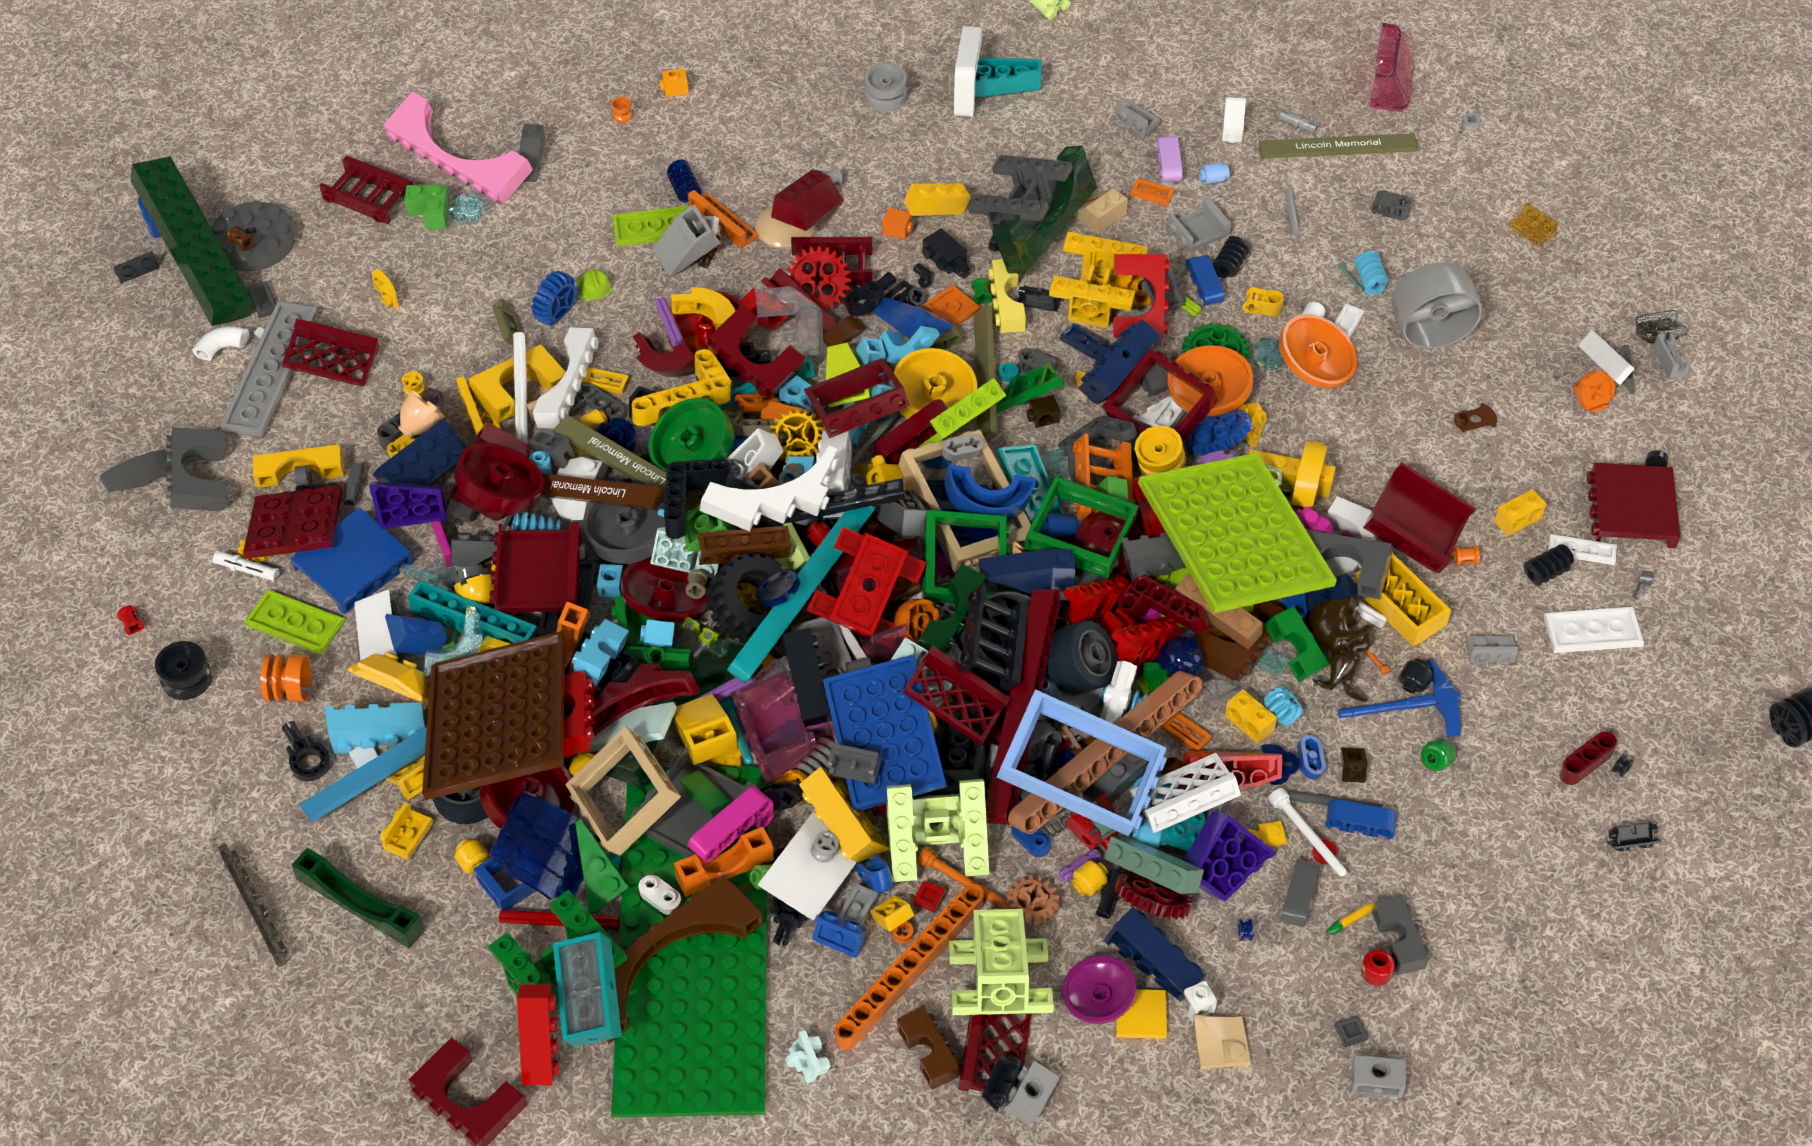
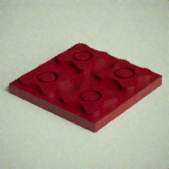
(293, 521)

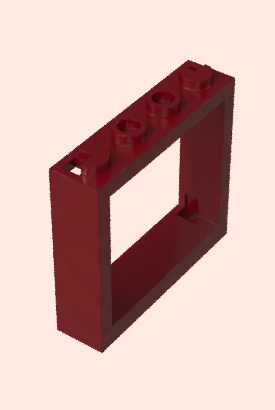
(849, 384)
(1190, 421)

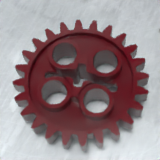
(1152, 896)

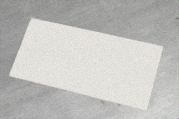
(801, 878)

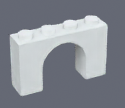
(1352, 518)

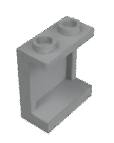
(1199, 226)

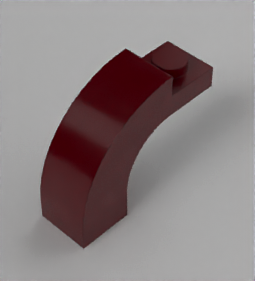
(672, 364)

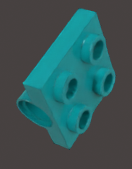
(1185, 832)

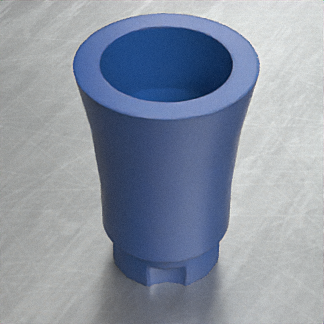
(1060, 525)

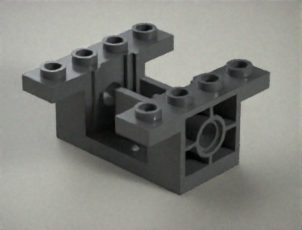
(1032, 191)

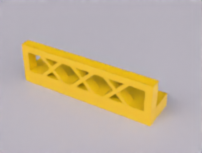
(470, 406)
(409, 778)

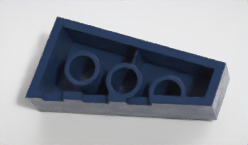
(1154, 953)

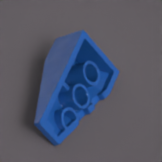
(909, 318)

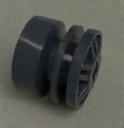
(1793, 718)

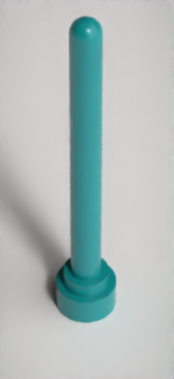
(730, 709)

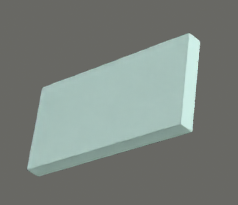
(648, 722)

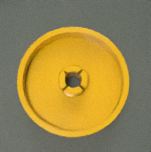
(936, 369)

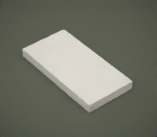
(1593, 629)

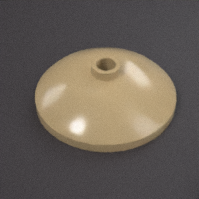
(777, 233)

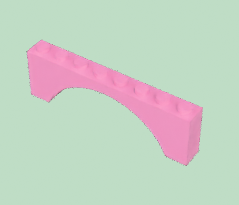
(494, 176)

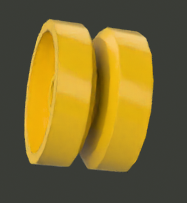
(1159, 450)

